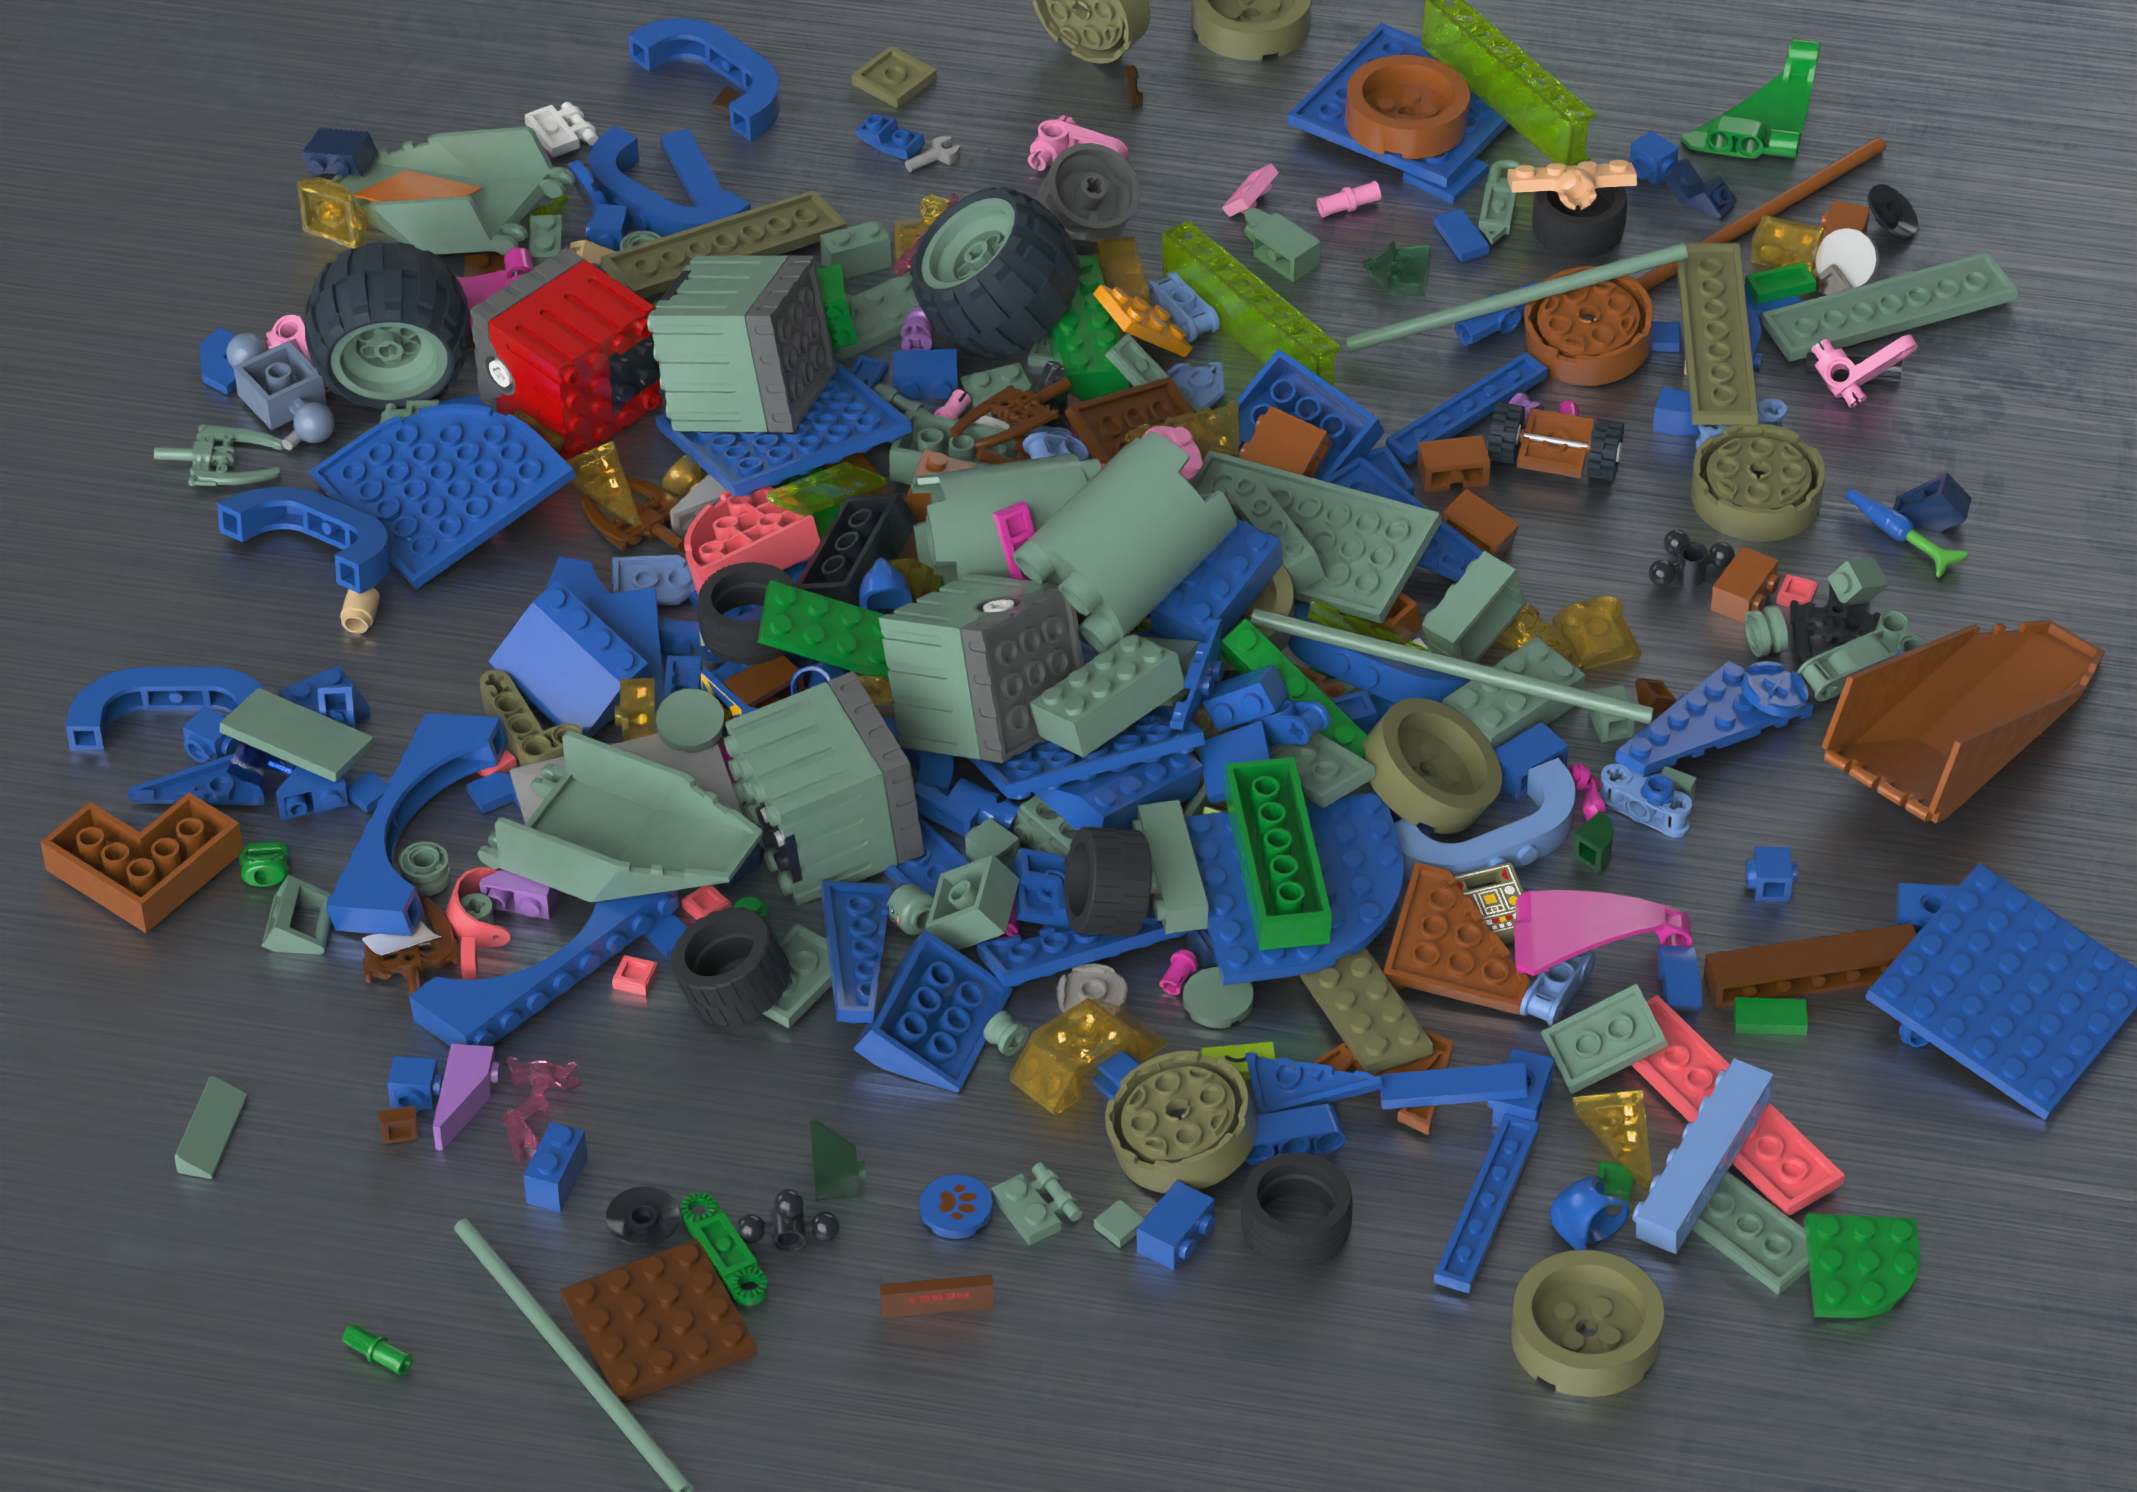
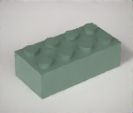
(934, 434)
(1107, 694)
(1505, 712)

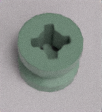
(479, 907)
(1006, 1033)

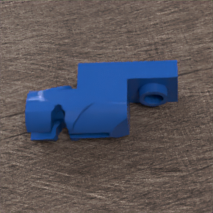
(964, 806)

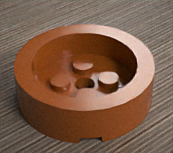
(1424, 90)
(1588, 351)

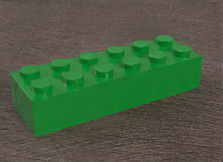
(1084, 339)
(1277, 854)

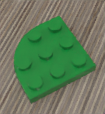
(1860, 1263)

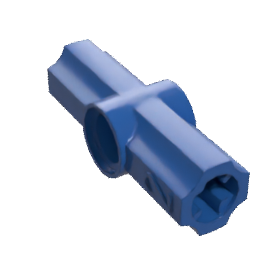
(1480, 327)

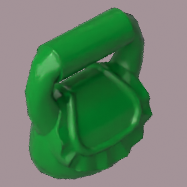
(264, 863)

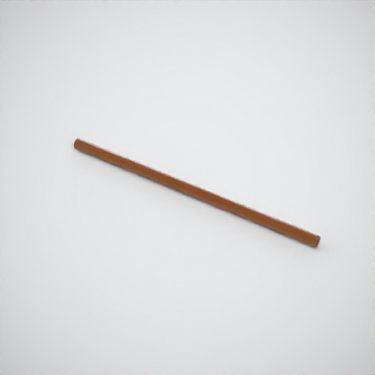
(1775, 205)

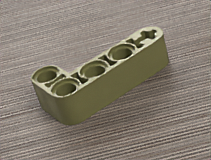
(523, 731)

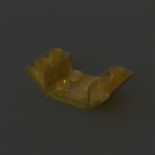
(1076, 1044)

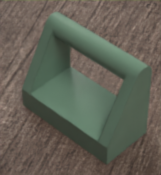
(279, 934)

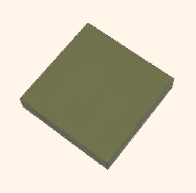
(894, 77)

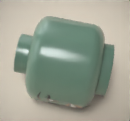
(910, 908)

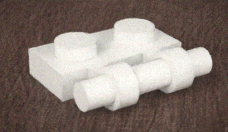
(553, 128)

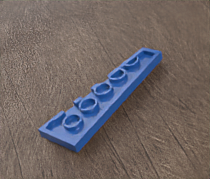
(855, 941)
(1023, 960)

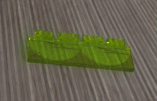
(825, 488)
(1329, 616)

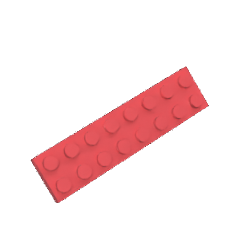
(1775, 1153)

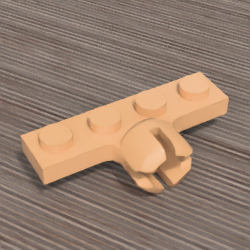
(1573, 183)

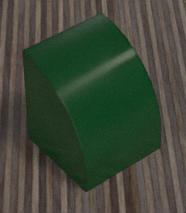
(1594, 842)

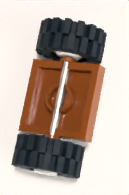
(1555, 442)

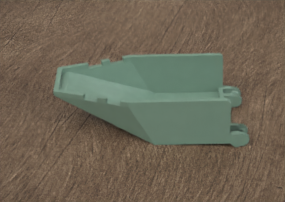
(502, 161)
(620, 828)

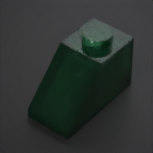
(834, 1164)

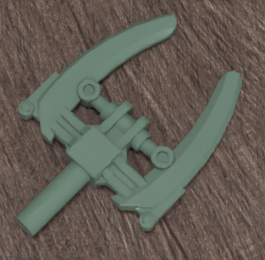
(206, 455)

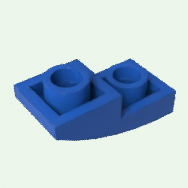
(885, 136)
(1680, 977)

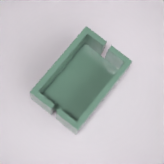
(1475, 610)

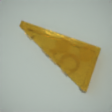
(1209, 429)
(604, 480)
(1622, 1128)

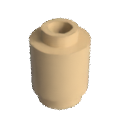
(359, 610)

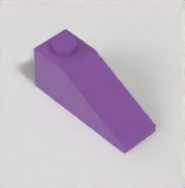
(464, 1089)

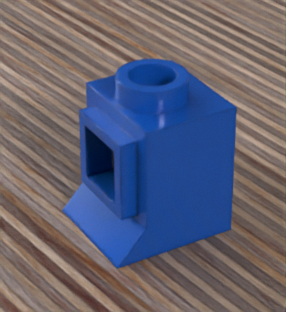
(1112, 1072)

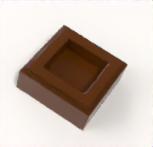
(398, 1125)

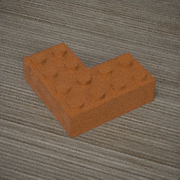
(145, 871)

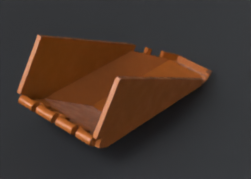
(1955, 711)

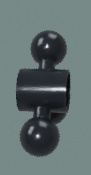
(1691, 560)
(788, 1224)

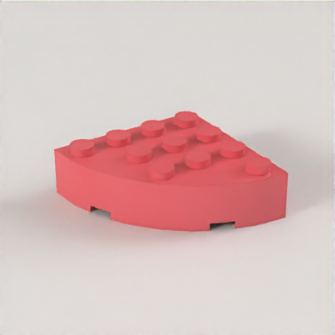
(745, 532)

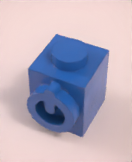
(1653, 157)
(204, 739)
(1771, 874)
(414, 1082)

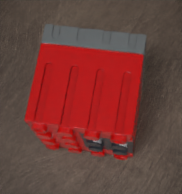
(567, 352)

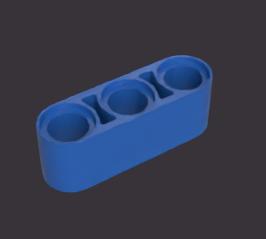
(1297, 1130)

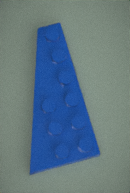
(1448, 550)
(1705, 717)

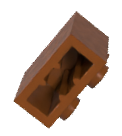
(1287, 443)

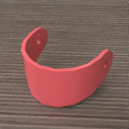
(463, 923)

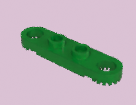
(724, 1248)

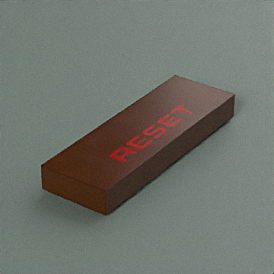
(936, 1296)

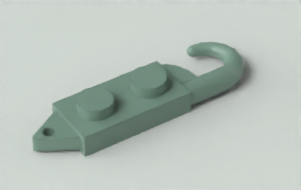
(1497, 202)

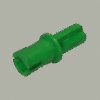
(377, 1349)

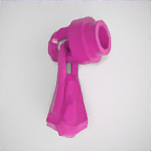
(1583, 779)

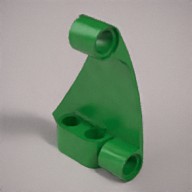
(1768, 119)

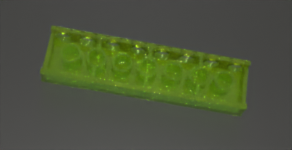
(1504, 83)
(1243, 308)

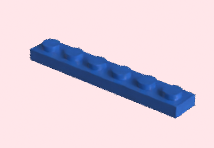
(1468, 406)
(1486, 1203)

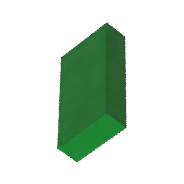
(1780, 282)
(1770, 1016)

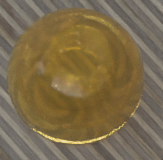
(682, 476)

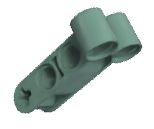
(1868, 650)

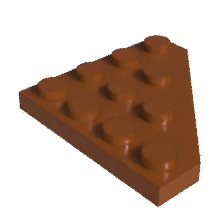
(1449, 948)

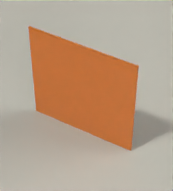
(414, 186)

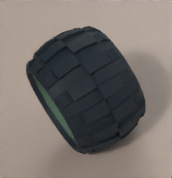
(995, 272)
(387, 325)

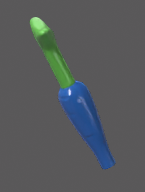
(1902, 529)

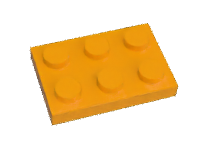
(1142, 320)

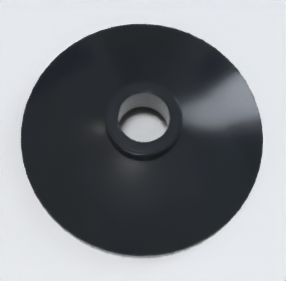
(1892, 211)
(639, 1206)

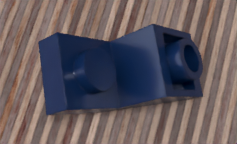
(1707, 197)

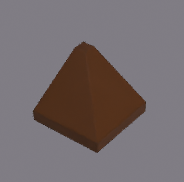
(1654, 694)

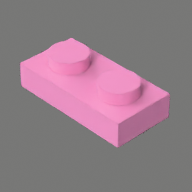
(1253, 187)

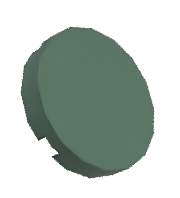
(690, 720)
(1214, 1003)

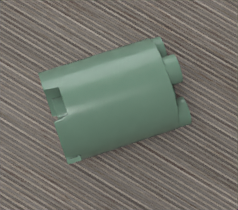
(960, 522)
(1127, 539)

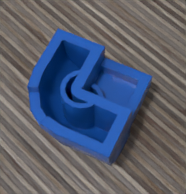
(1041, 889)

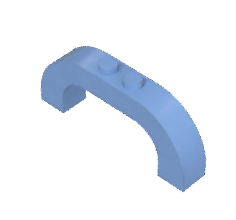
(1518, 842)

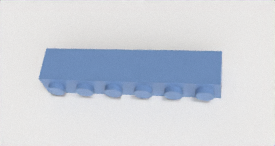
(1703, 1156)

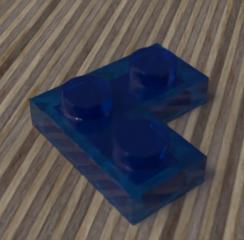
(250, 764)

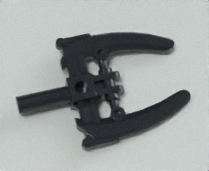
(1834, 618)

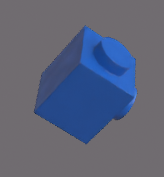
(608, 226)

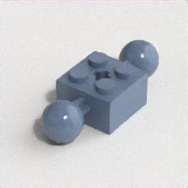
(281, 386)

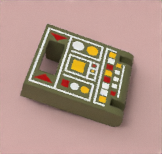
(1496, 900)

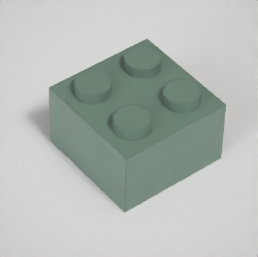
(972, 903)

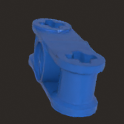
(1294, 722)

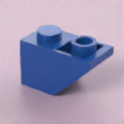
(308, 794)

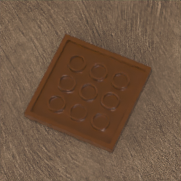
(1108, 418)
(658, 1321)

